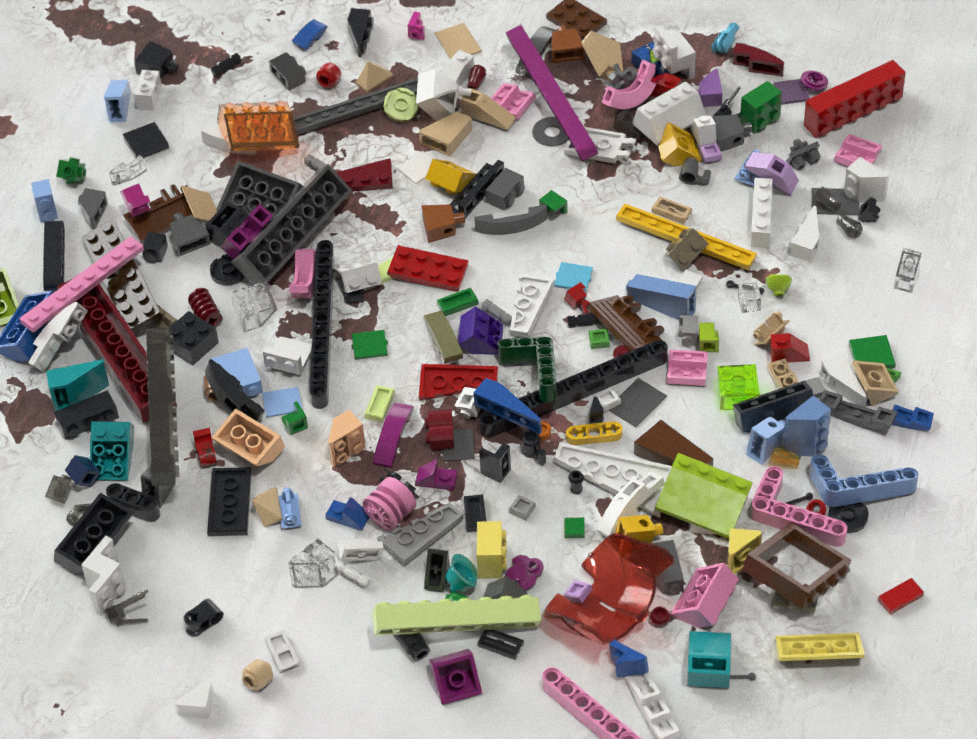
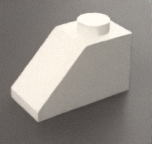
(704, 130)

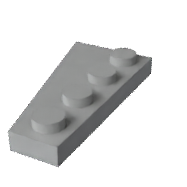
(414, 538)

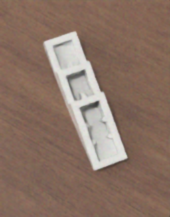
(653, 707)

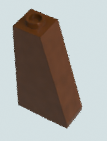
(663, 444)

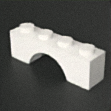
(761, 212)

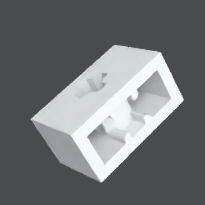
(148, 90)

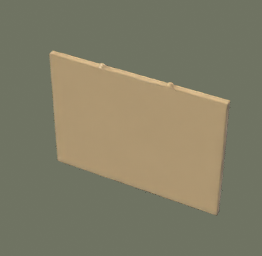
(456, 39)
(200, 203)

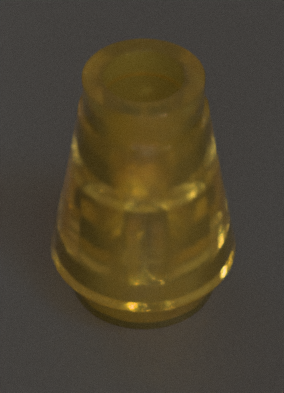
(784, 457)

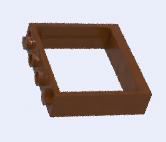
(785, 585)

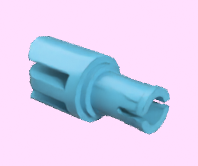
(725, 39)

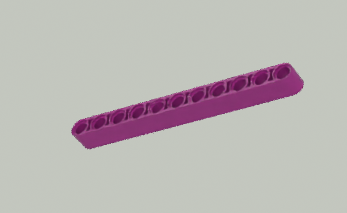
(552, 93)

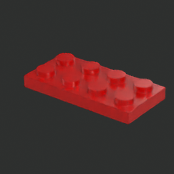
(428, 268)

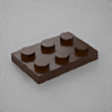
(576, 16)

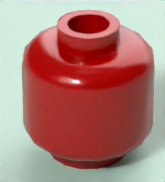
(328, 75)

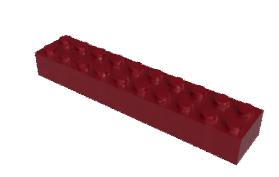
(118, 348)

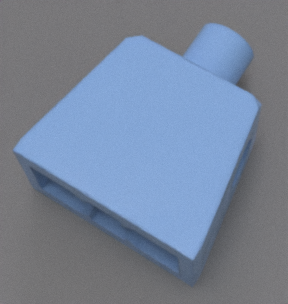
(764, 439)

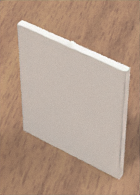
(416, 167)

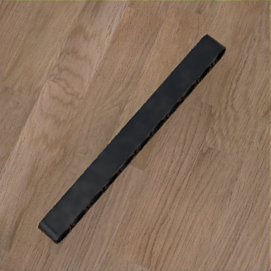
(322, 324)
(584, 384)

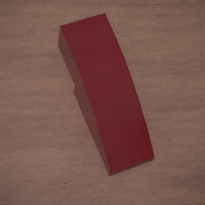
(757, 60)

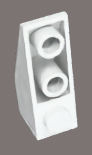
(806, 241)
(841, 378)

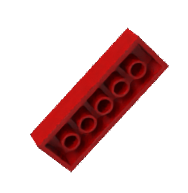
(854, 98)

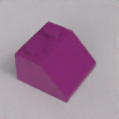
(455, 676)

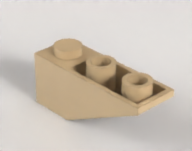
(485, 109)

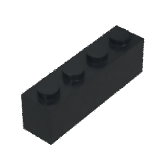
(773, 404)

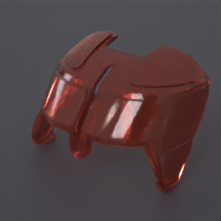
(623, 579)

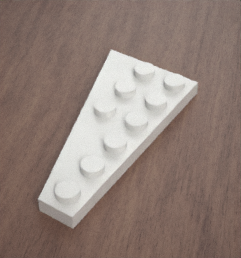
(611, 470)

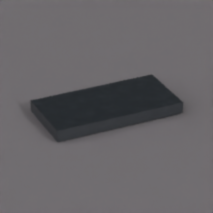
(229, 501)

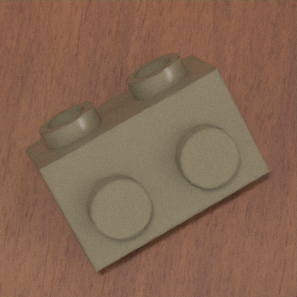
(686, 248)

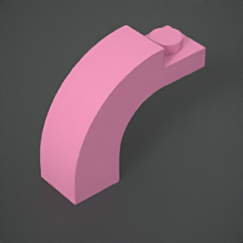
(636, 92)
(304, 273)

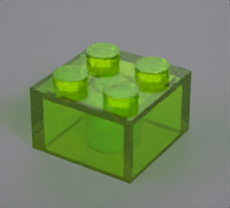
(736, 384)

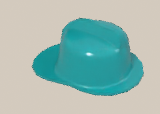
(461, 574)

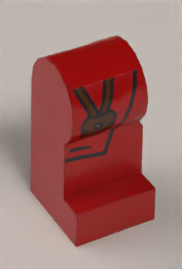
(204, 447)

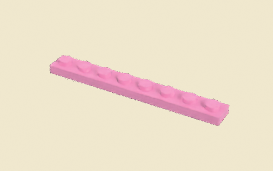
(81, 284)

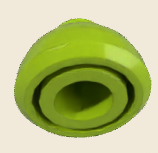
(778, 283)

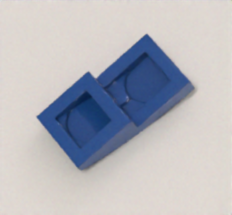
(310, 32)
(917, 419)

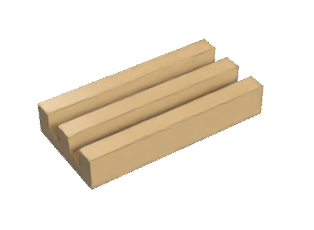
(670, 212)

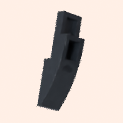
(226, 390)

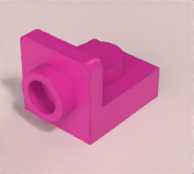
(415, 27)

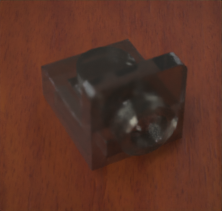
(60, 488)

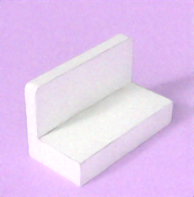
(359, 549)

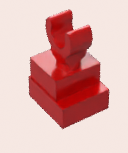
(576, 297)

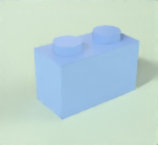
(44, 200)

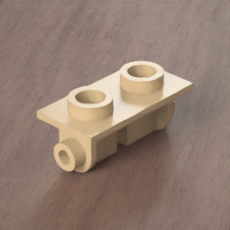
(776, 326)

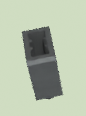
(672, 578)

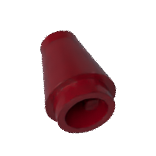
(476, 76)

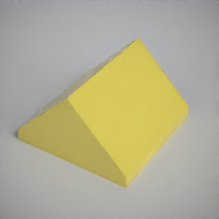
(740, 544)

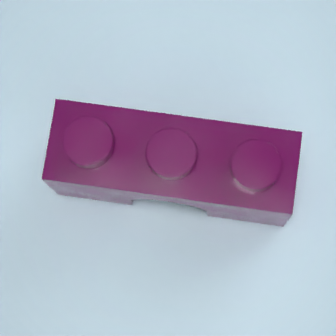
(247, 231)

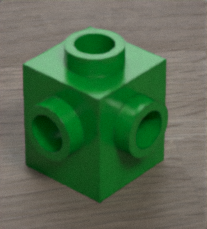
(71, 170)

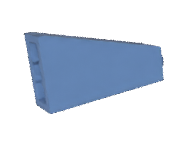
(663, 295)

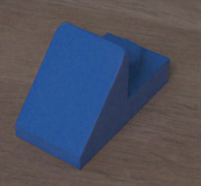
(347, 514)
(627, 660)

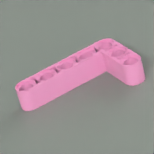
(768, 510)

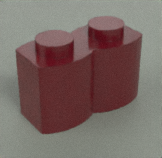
(440, 429)

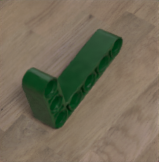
(533, 350)

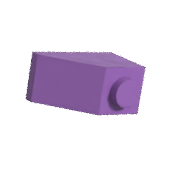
(710, 90)

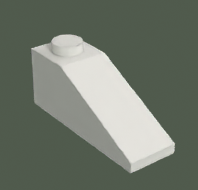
(459, 67)

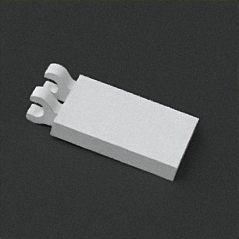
(608, 145)

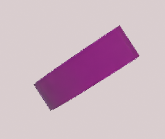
(391, 434)

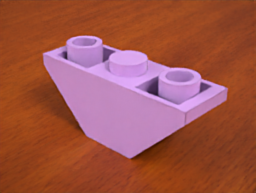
(773, 168)

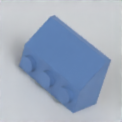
(807, 428)

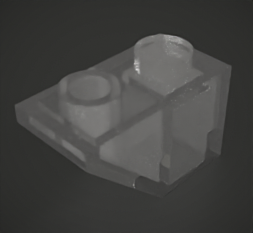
(908, 270)

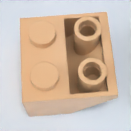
(345, 438)

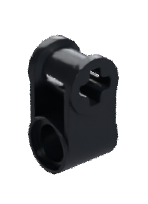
(203, 615)

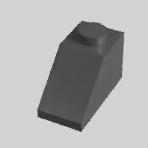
(92, 205)

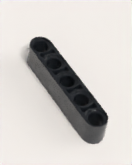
(53, 255)

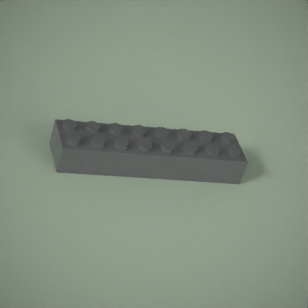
(292, 226)

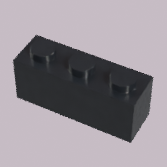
(78, 416)

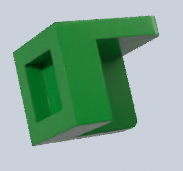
(554, 202)
(296, 420)

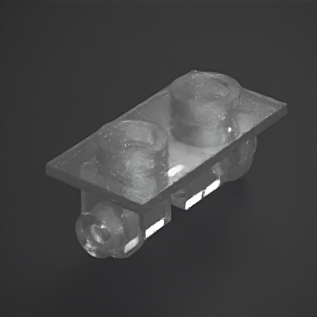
(500, 73)

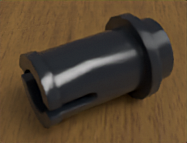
(576, 479)

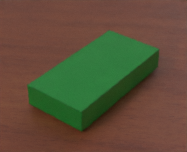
(457, 301)

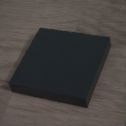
(146, 140)

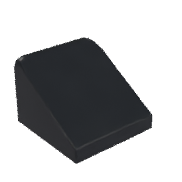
(596, 412)

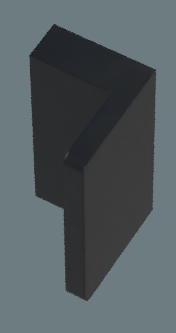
(495, 464)

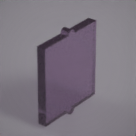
(792, 91)

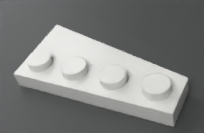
(530, 301)

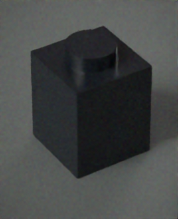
(155, 247)

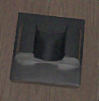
(869, 210)

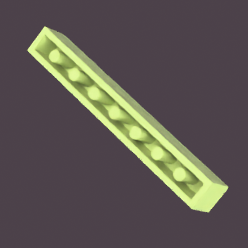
(456, 615)

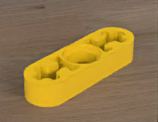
(588, 439)

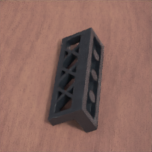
(476, 193)

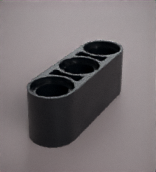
(142, 504)

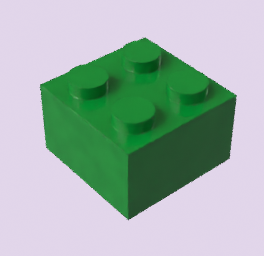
(761, 106)

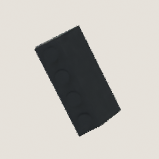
(100, 519)

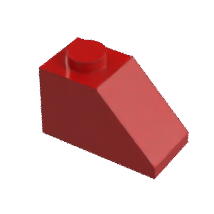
(664, 84)
(788, 347)

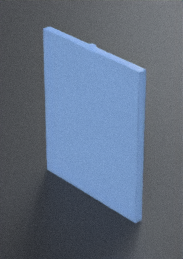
(280, 401)

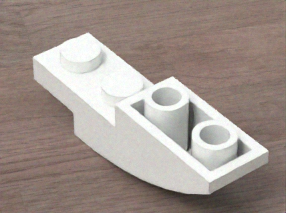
(58, 329)
(628, 500)

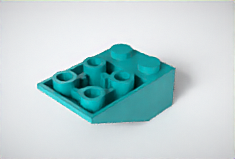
(76, 382)
(112, 449)
(709, 659)

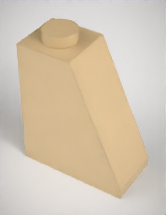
(603, 53)
(446, 133)

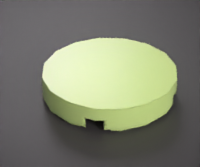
(400, 105)

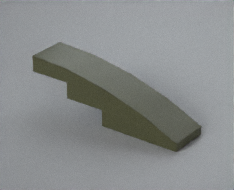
(443, 336)

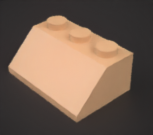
(249, 439)

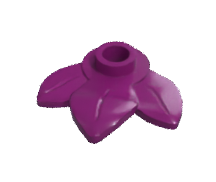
(522, 571)

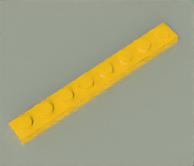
(670, 230)

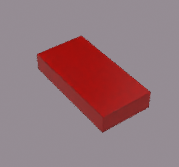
(900, 596)

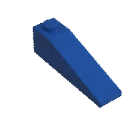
(501, 402)

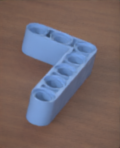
(862, 487)

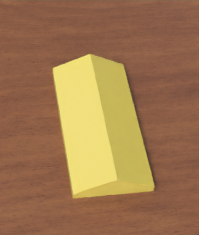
(819, 646)

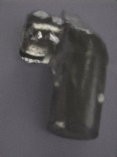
(75, 513)

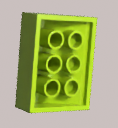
(703, 495)

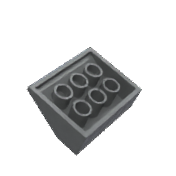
(255, 186)

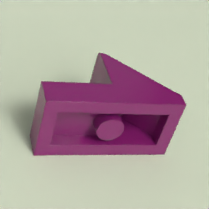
(434, 477)

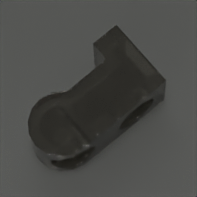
(626, 125)

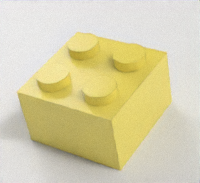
(491, 549)

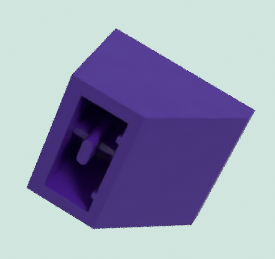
(479, 332)

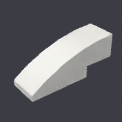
(213, 137)

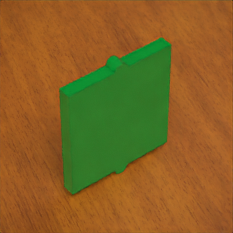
(369, 344)

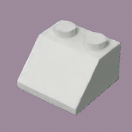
(865, 181)

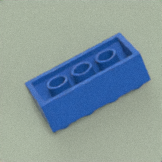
(16, 339)

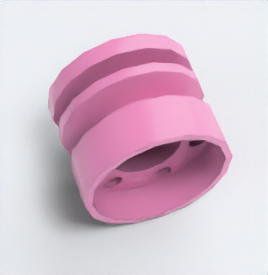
(389, 503)

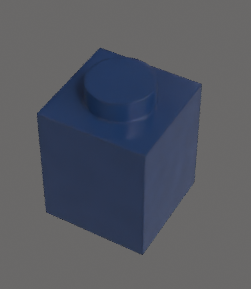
(82, 471)

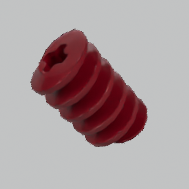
(204, 306)

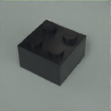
(192, 337)

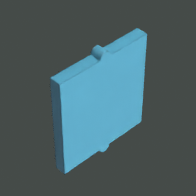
(572, 274)

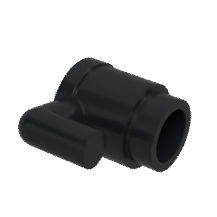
(532, 448)

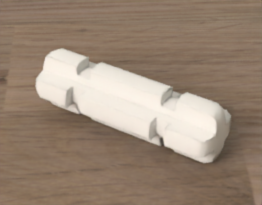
(352, 574)

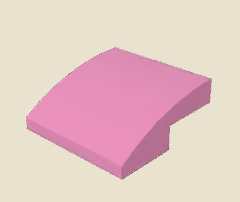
(513, 99)
(856, 147)
(687, 367)

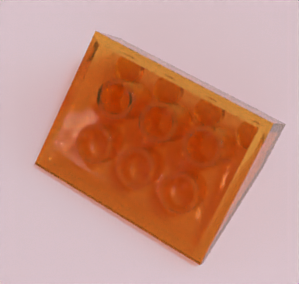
(257, 126)

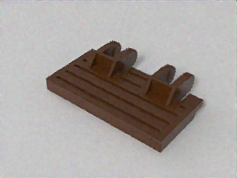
(159, 215)
(620, 318)

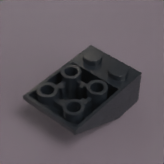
(225, 222)

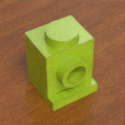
(708, 337)

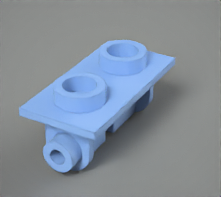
(290, 509)

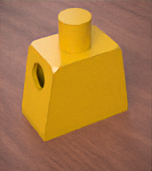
(639, 528)

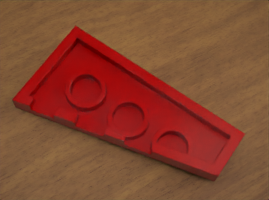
(447, 380)

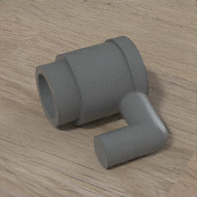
(689, 173)

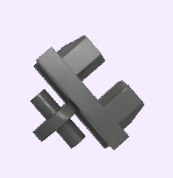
(622, 79)
(802, 150)

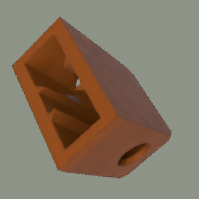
(566, 45)
(440, 221)

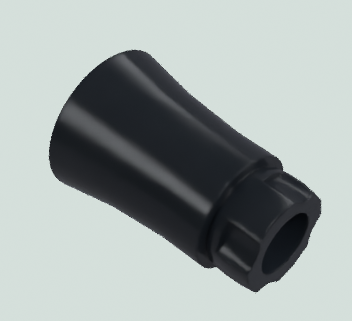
(414, 645)

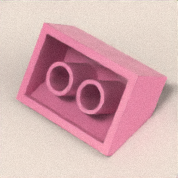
(705, 595)

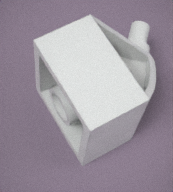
(438, 94)

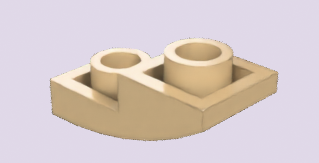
(781, 373)

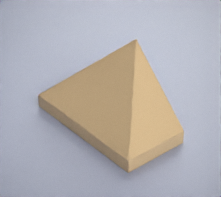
(373, 76)
(268, 506)

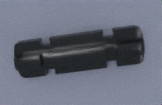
(226, 64)
(583, 319)

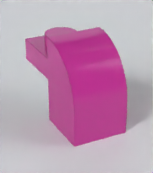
(135, 200)

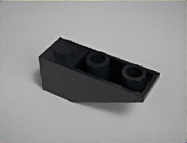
(359, 28)

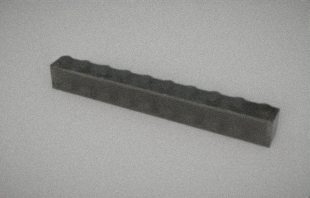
(160, 407)

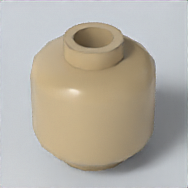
(257, 674)

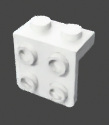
(359, 274)
(287, 355)

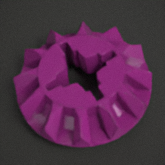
(820, 80)

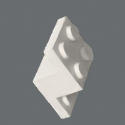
(674, 52)
(103, 576)

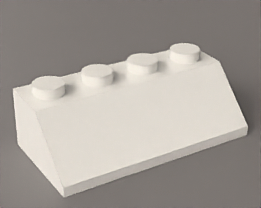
(675, 106)

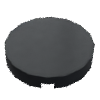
(224, 272)
(853, 515)

